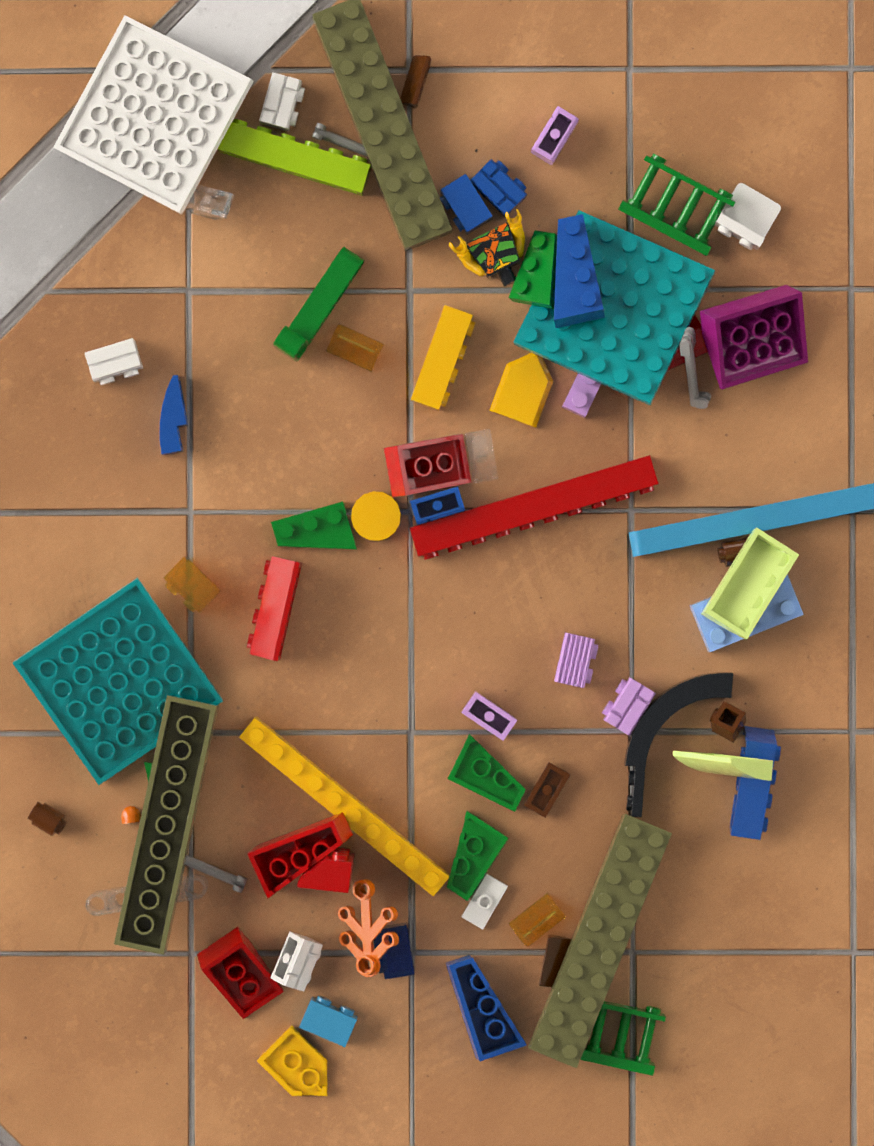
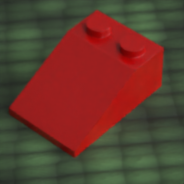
(427, 465)
(239, 973)

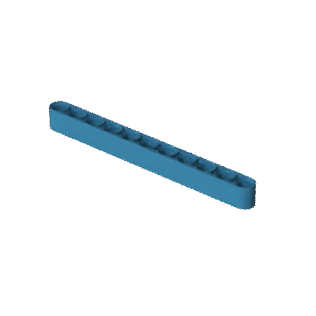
(746, 520)

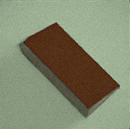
(415, 80)
(553, 958)

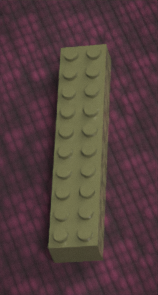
(382, 123)
(166, 825)
(599, 940)

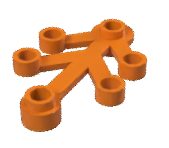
(367, 931)

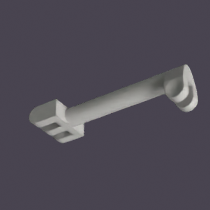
(321, 133)
(697, 399)
(237, 881)

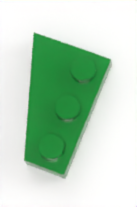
(536, 275)
(485, 776)

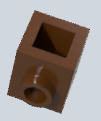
(728, 721)

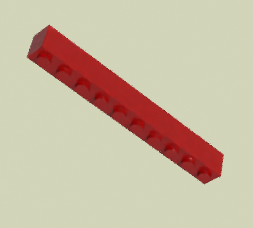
(534, 506)

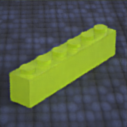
(295, 158)

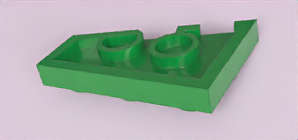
(316, 529)
(475, 854)

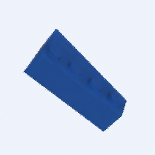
(576, 280)
(753, 795)
(485, 1018)

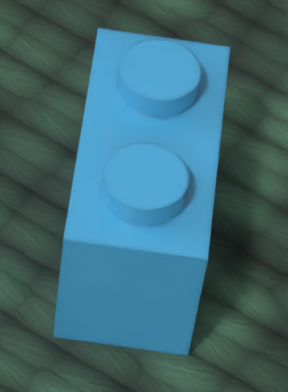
(329, 1021)

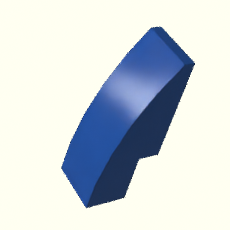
(172, 417)

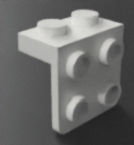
(749, 217)

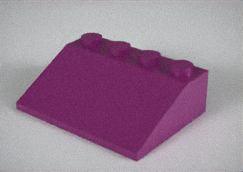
(755, 335)

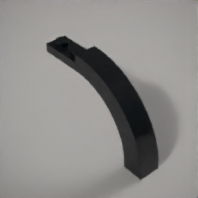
(657, 713)

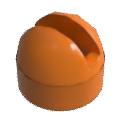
(130, 815)

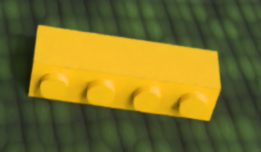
(442, 357)

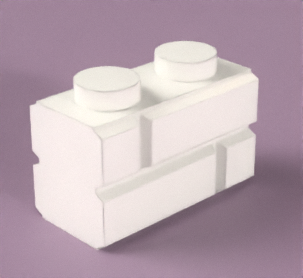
(281, 102)
(113, 361)
(296, 961)

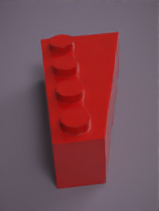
(293, 853)

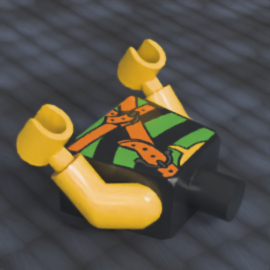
(494, 251)

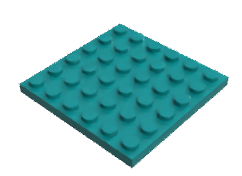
(646, 305)
(110, 679)

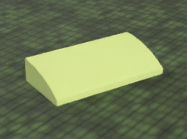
(750, 584)
(727, 764)

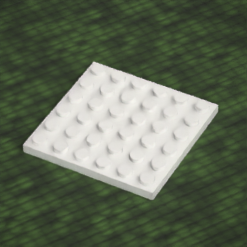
(153, 114)

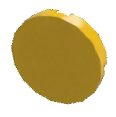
(375, 516)

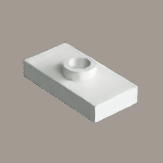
(484, 901)

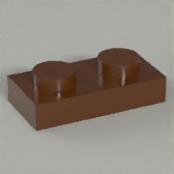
(547, 789)

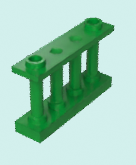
(677, 229)
(617, 1057)

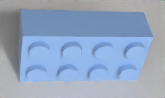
(781, 609)

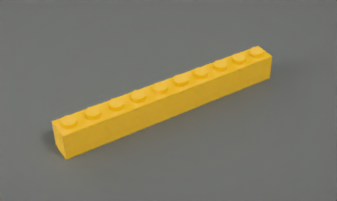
(338, 800)

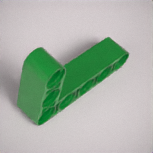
(319, 305)

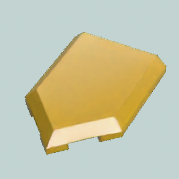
(523, 390)
(296, 1065)

